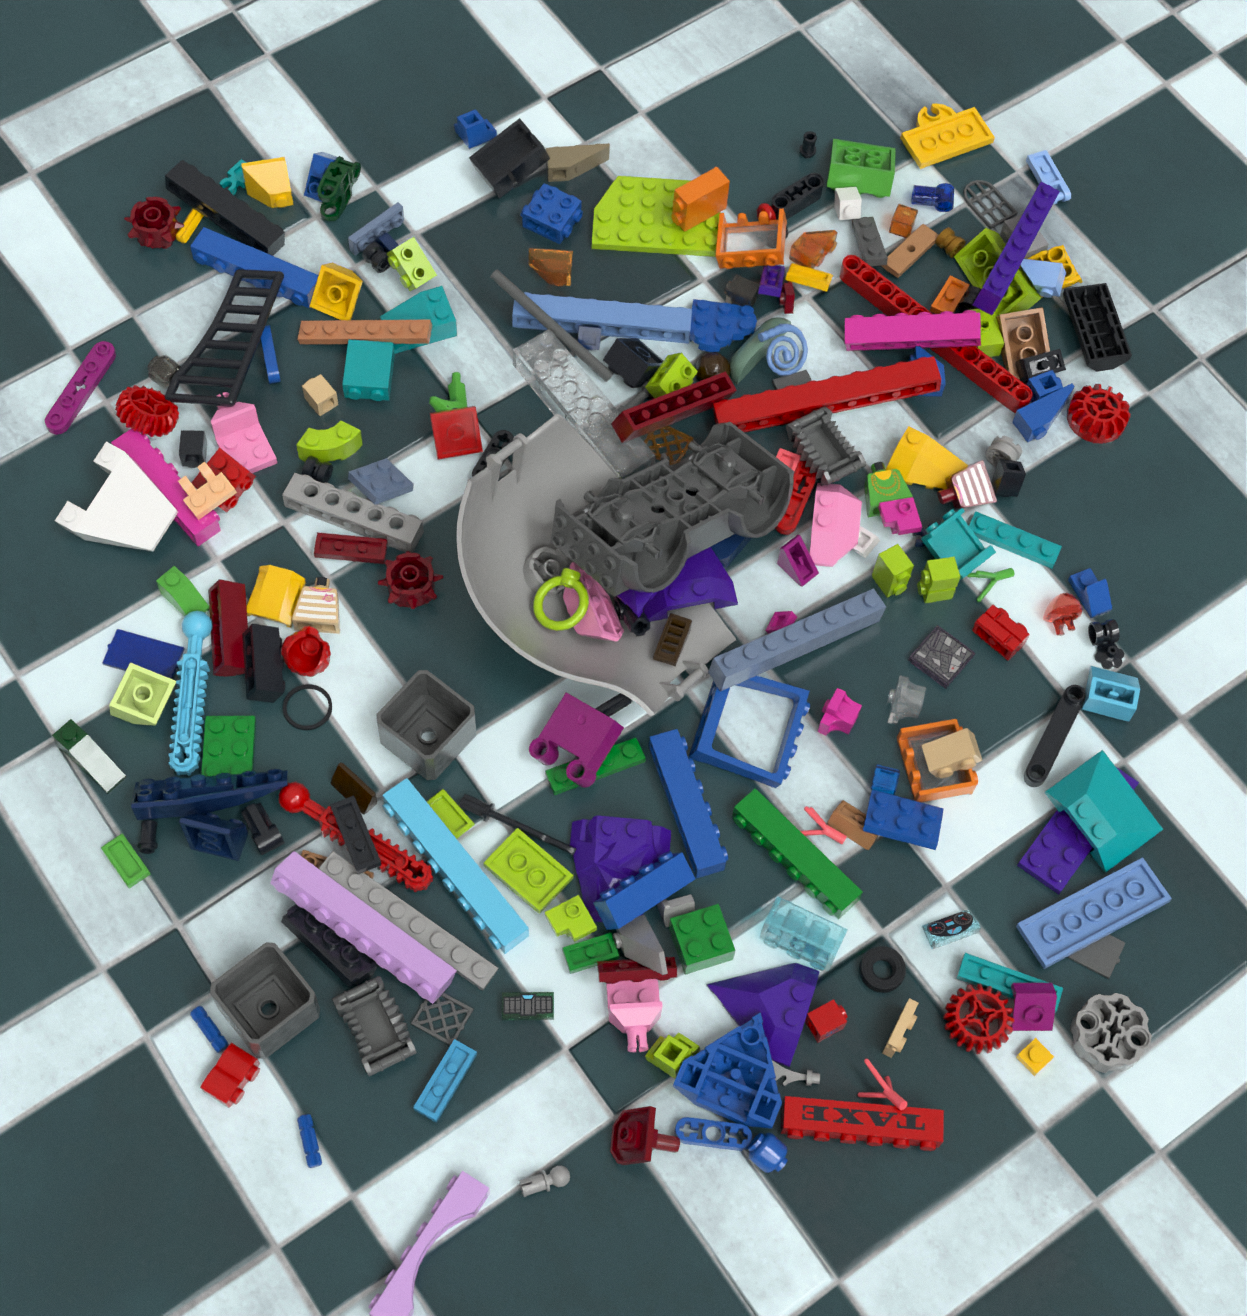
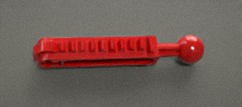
(296, 799)

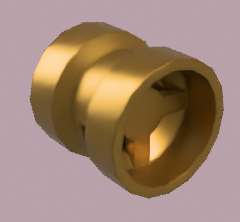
(950, 242)

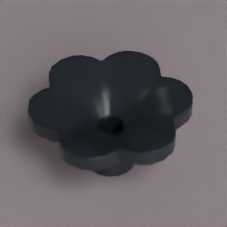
(1109, 655)

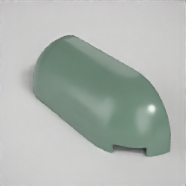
(753, 350)

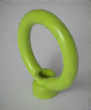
(570, 579)

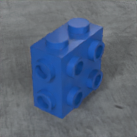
(552, 213)

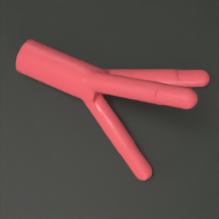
(826, 830)
(888, 1091)

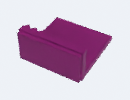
(1033, 1006)

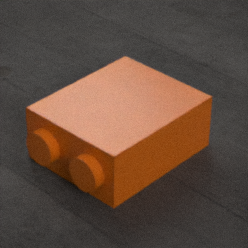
(700, 199)

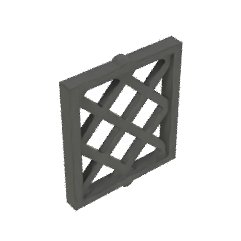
(460, 1026)

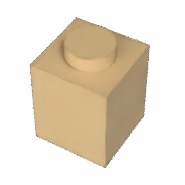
(320, 395)

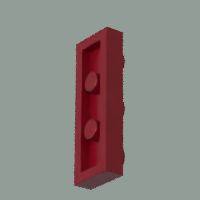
(350, 548)
(625, 970)

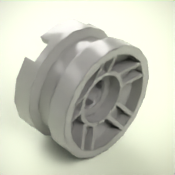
(1003, 449)

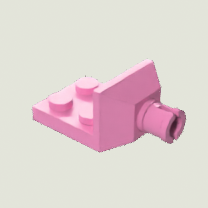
(241, 436)
(634, 1009)

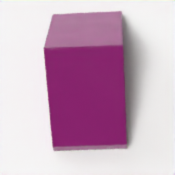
(797, 561)

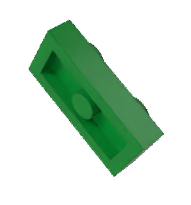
(588, 952)

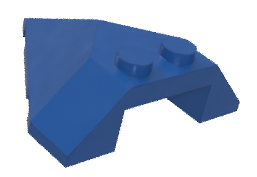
(734, 1077)

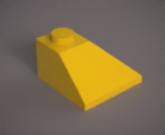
(268, 182)
(336, 291)

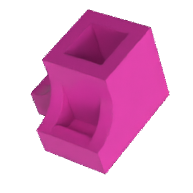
(900, 516)
(839, 713)

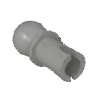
(558, 1176)

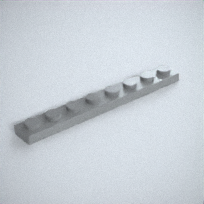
(423, 930)

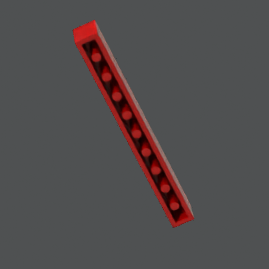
(835, 393)

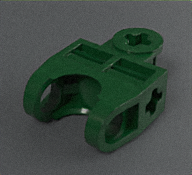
(337, 186)

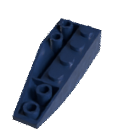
(202, 794)

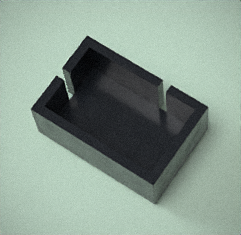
(509, 158)

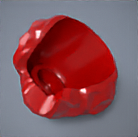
(306, 652)

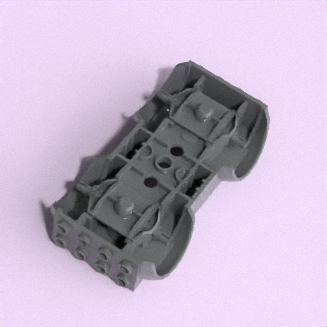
(634, 548)

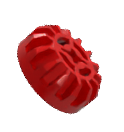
(1097, 418)

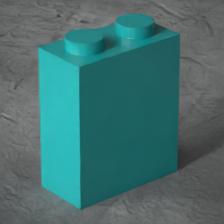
(368, 370)

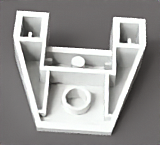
(126, 509)

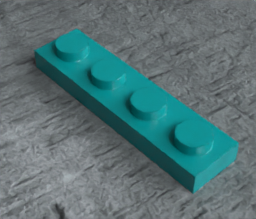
(1014, 540)
(1000, 978)

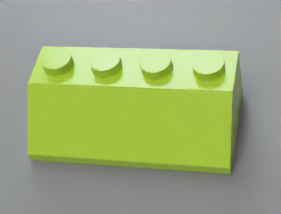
(977, 262)

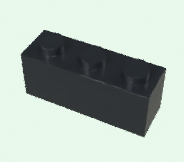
(263, 663)

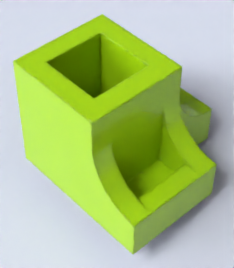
(571, 919)
(670, 1053)

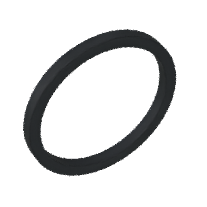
(302, 687)

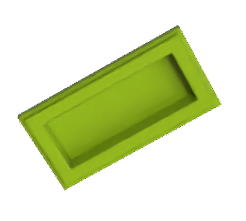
(450, 813)

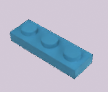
(445, 1080)

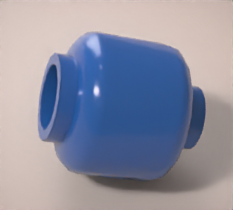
(767, 1152)

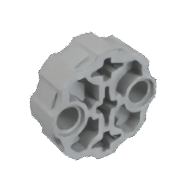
(1126, 1053)

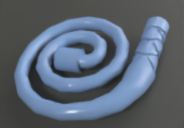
(780, 329)

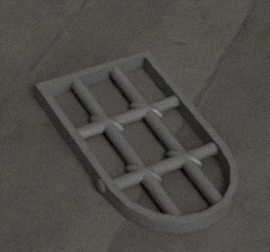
(995, 205)

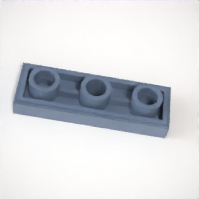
(383, 223)

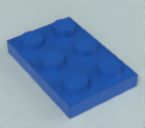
(903, 819)

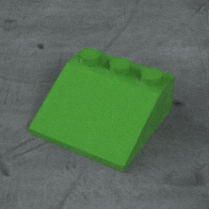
(861, 166)

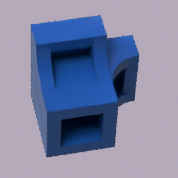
(474, 129)

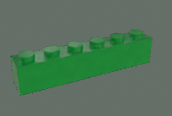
(797, 854)

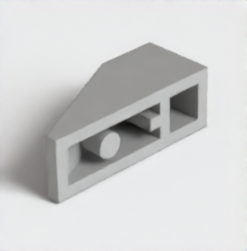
(641, 944)

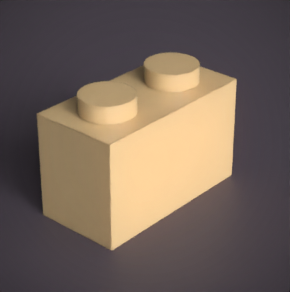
(952, 753)

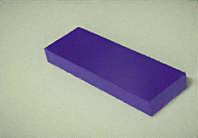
(772, 280)

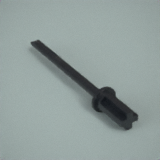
(487, 810)

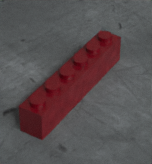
(672, 407)

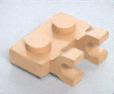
(209, 495)

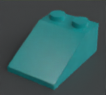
(426, 305)

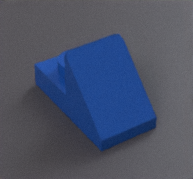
(1091, 592)

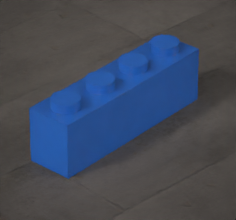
(644, 890)

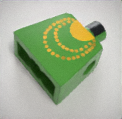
(883, 487)

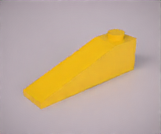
(923, 460)

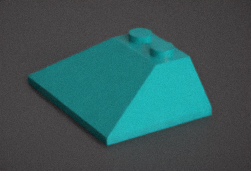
(1104, 810)

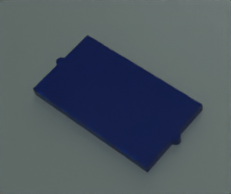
(144, 652)

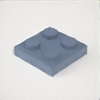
(380, 481)

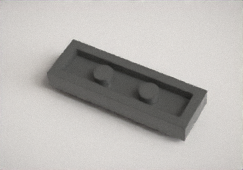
(869, 241)

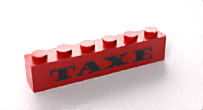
(862, 1122)

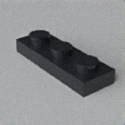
(355, 835)

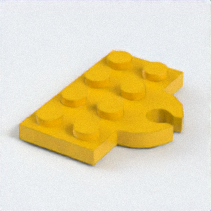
(945, 134)

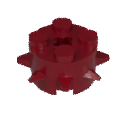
(154, 223)
(410, 580)

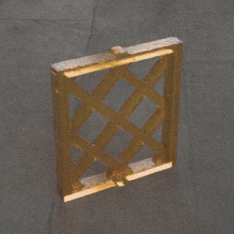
(674, 432)

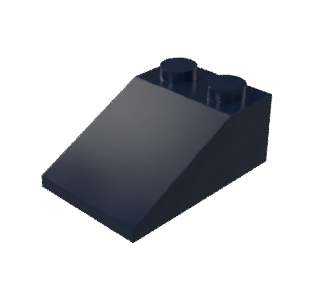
(214, 835)

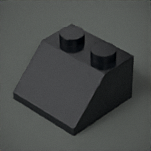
(632, 361)

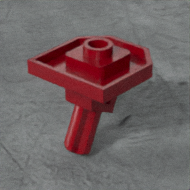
(636, 1138)

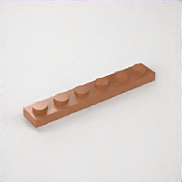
(368, 330)

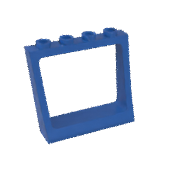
(702, 743)

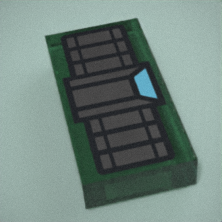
(527, 1005)

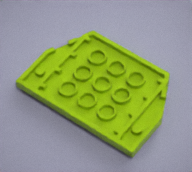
(638, 218)

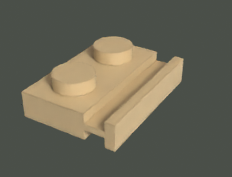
(905, 1021)

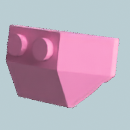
(834, 524)
(601, 618)

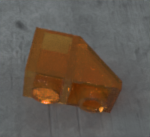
(812, 248)

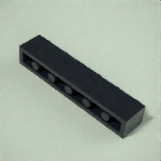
(224, 208)

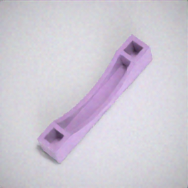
(461, 1203)

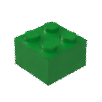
(701, 939)

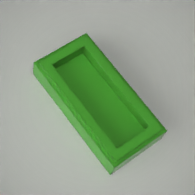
(125, 861)

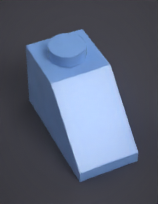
(1045, 276)

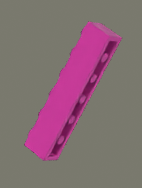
(909, 331)
(166, 479)

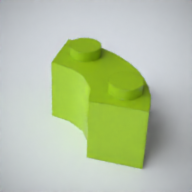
(330, 444)

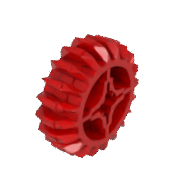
(146, 411)
(959, 1025)

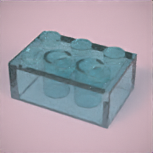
(802, 934)

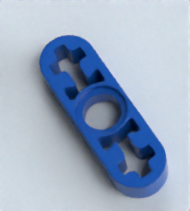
(269, 356)
(732, 1142)

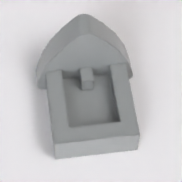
(675, 908)

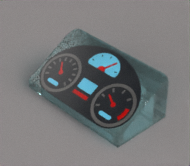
(951, 929)

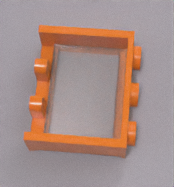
(751, 242)
(923, 783)

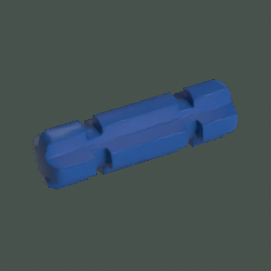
(209, 1029)
(309, 1141)

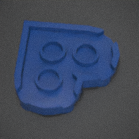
(719, 323)

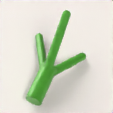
(996, 576)

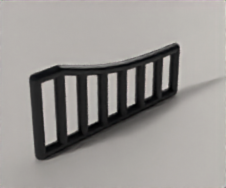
(218, 325)

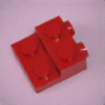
(235, 473)

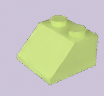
(141, 696)

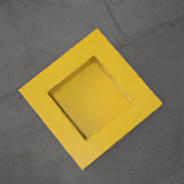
(1035, 1056)

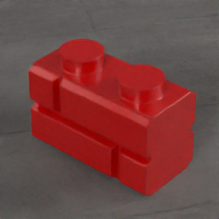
(1001, 632)

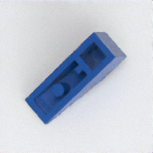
(1036, 418)

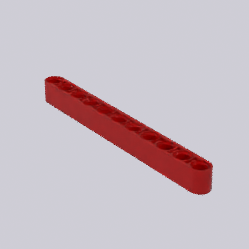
(893, 300)

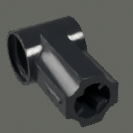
(264, 832)

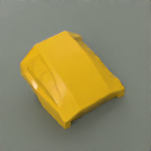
(1059, 255)
(275, 594)

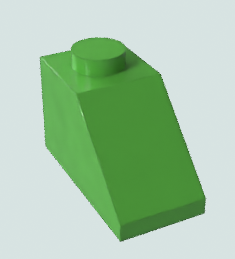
(181, 592)

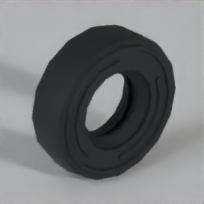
(882, 984)

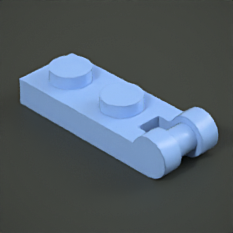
(1046, 172)

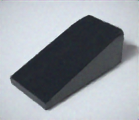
(1040, 364)

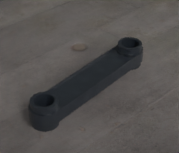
(1054, 735)

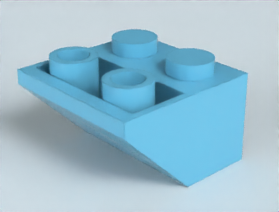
(1111, 694)

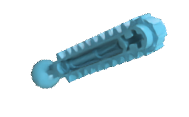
(192, 674)

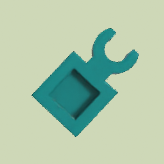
(235, 178)

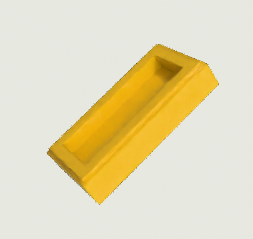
(809, 277)

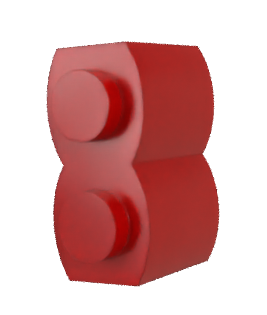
(230, 1075)

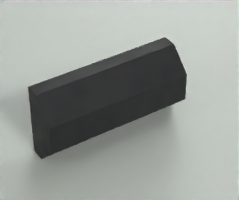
(1097, 326)

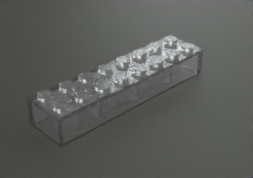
(576, 397)

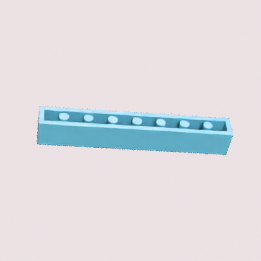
(456, 866)

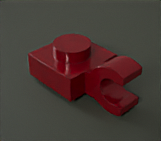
(787, 298)

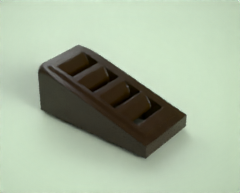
(678, 626)

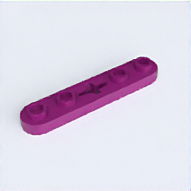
(71, 400)

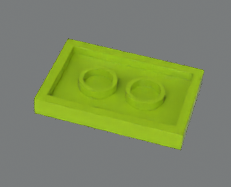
(528, 870)

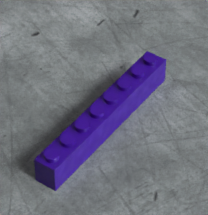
(1016, 248)

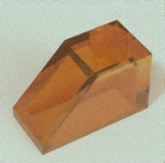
(552, 265)

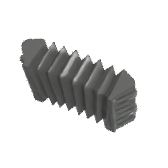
(823, 447)
(375, 1024)

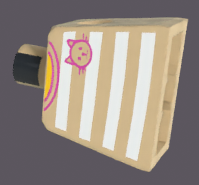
(318, 608)

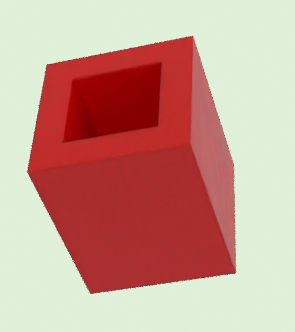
(826, 1020)

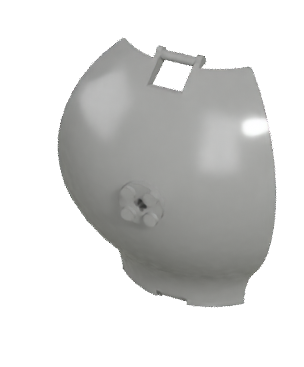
(509, 555)

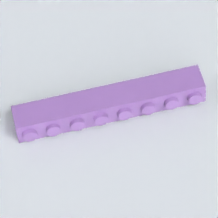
(363, 927)

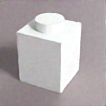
(847, 203)

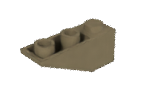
(575, 160)

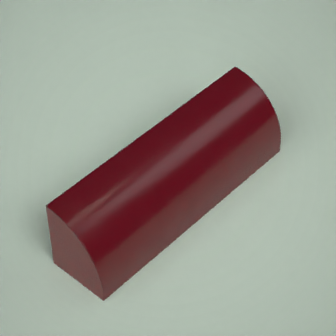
(229, 622)

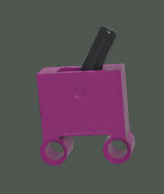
(583, 733)

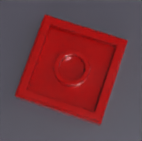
(456, 432)

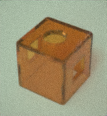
(903, 221)

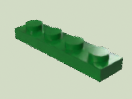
(619, 758)

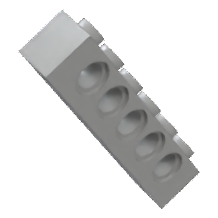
(302, 486)

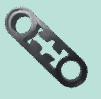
(798, 195)

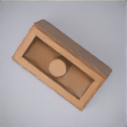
(850, 823)

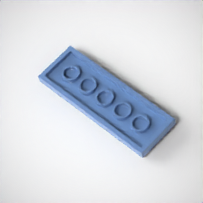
(1093, 913)

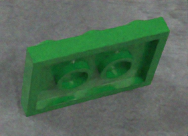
(228, 745)

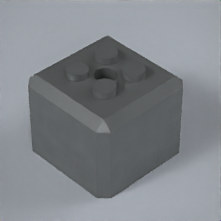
(422, 707)
(259, 980)

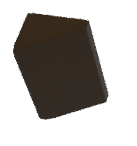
(350, 785)

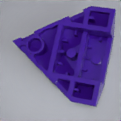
(780, 996)

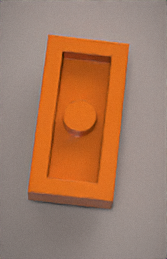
(949, 296)

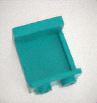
(956, 539)

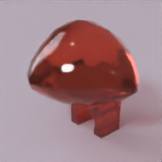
(1062, 611)

